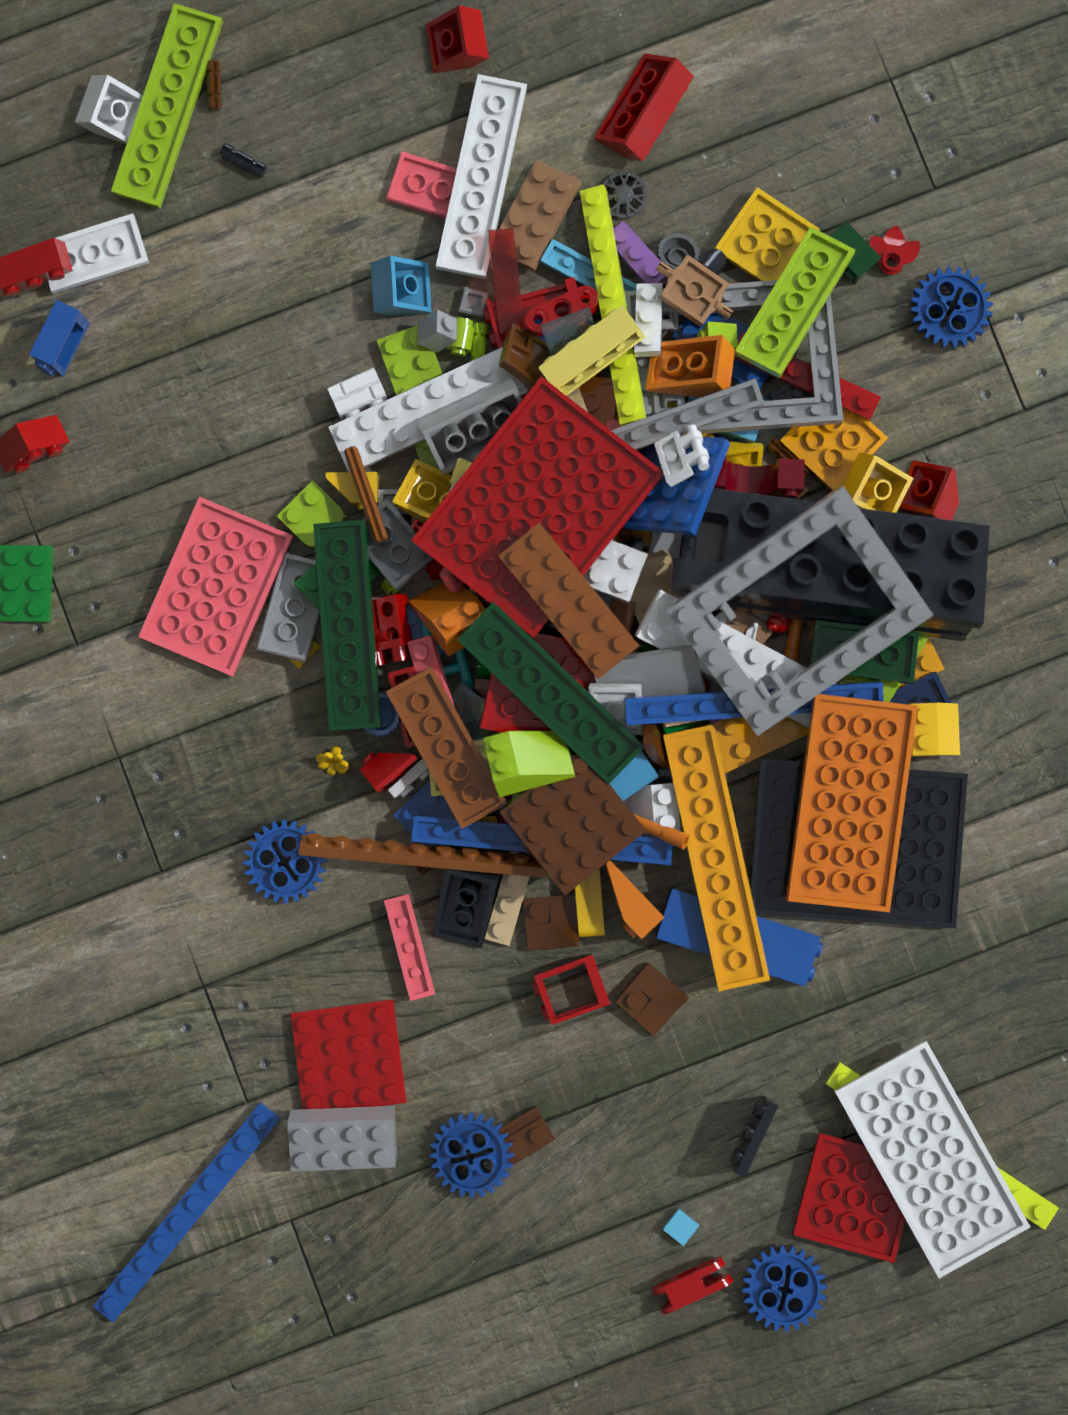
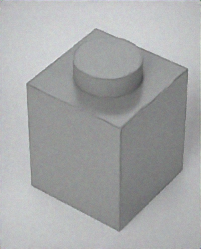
(437, 331)

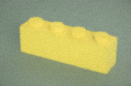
(592, 351)

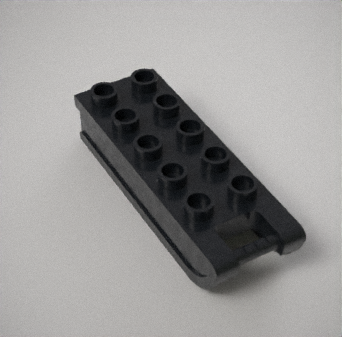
(827, 576)

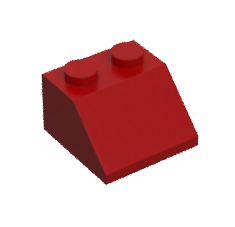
(457, 40)

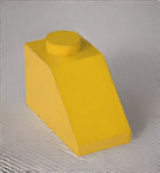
(346, 487)

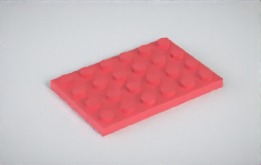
(216, 586)

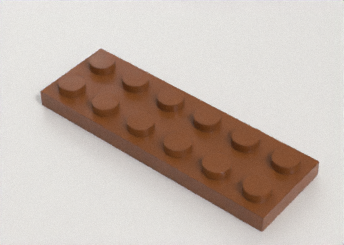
(568, 600)
(446, 747)

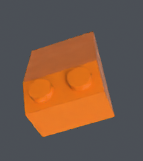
(692, 367)
(447, 614)
(634, 908)

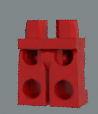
(391, 628)

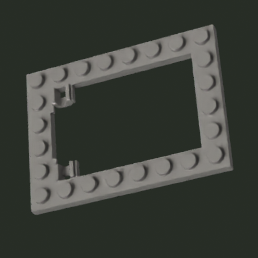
(820, 410)
(751, 698)

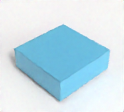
(681, 1226)

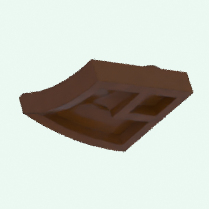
(523, 355)
(654, 745)
(551, 922)
(651, 999)

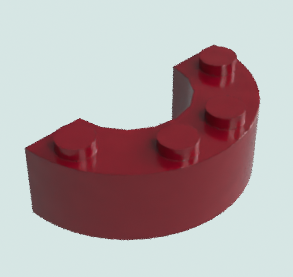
(777, 479)

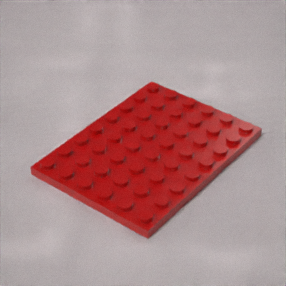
(544, 468)

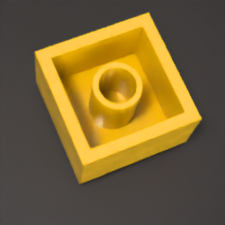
(876, 484)

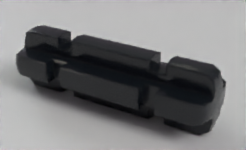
(243, 160)

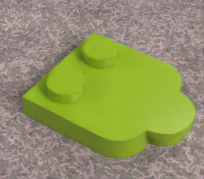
(309, 508)

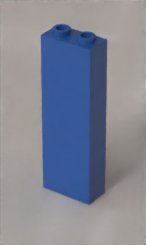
(786, 949)

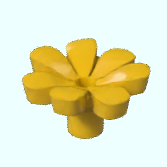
(332, 761)

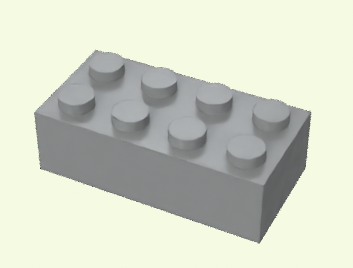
(469, 424)
(342, 1138)

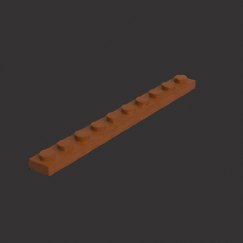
(420, 855)

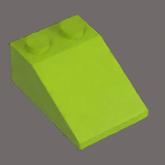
(527, 760)

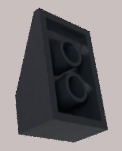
(465, 906)

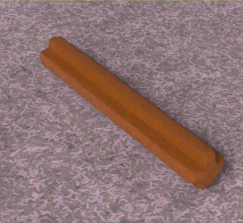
(365, 494)

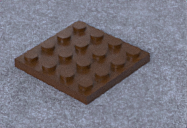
(573, 825)

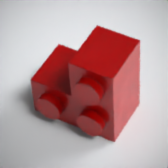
(30, 441)

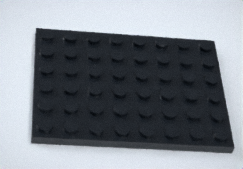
(926, 860)

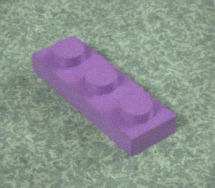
(637, 255)

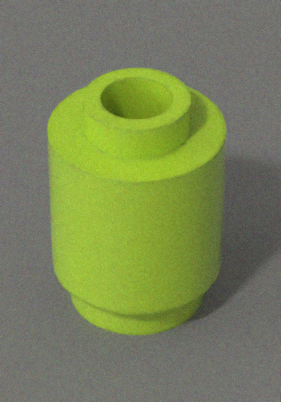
(465, 335)

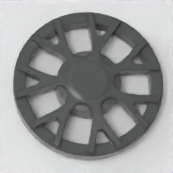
(624, 194)

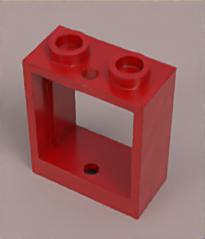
(547, 1009)

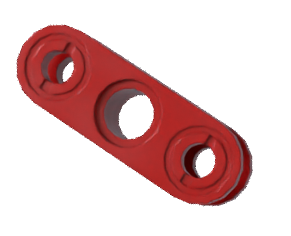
(570, 300)
(692, 1285)

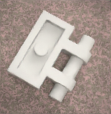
(674, 458)

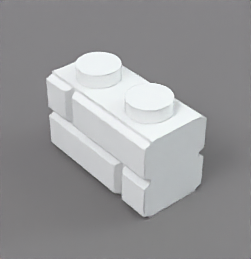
(357, 393)

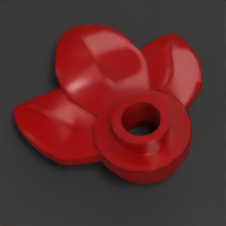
(894, 248)

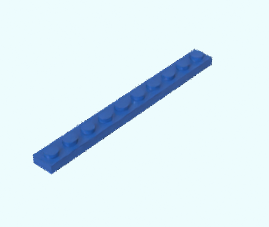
(719, 705)
(501, 837)
(186, 1212)

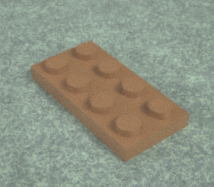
(539, 211)

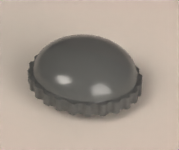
(675, 248)

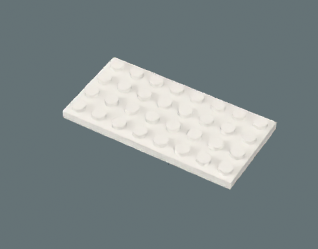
(932, 1159)

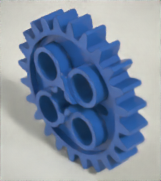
(971, 317)
(265, 874)
(479, 1177)
(761, 1283)

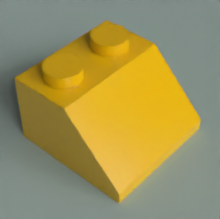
(936, 730)

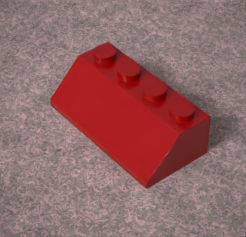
(644, 106)

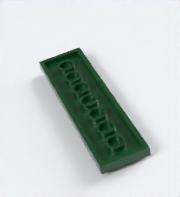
(347, 625)
(550, 692)

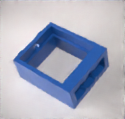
(59, 339)

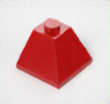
(931, 492)
(386, 768)

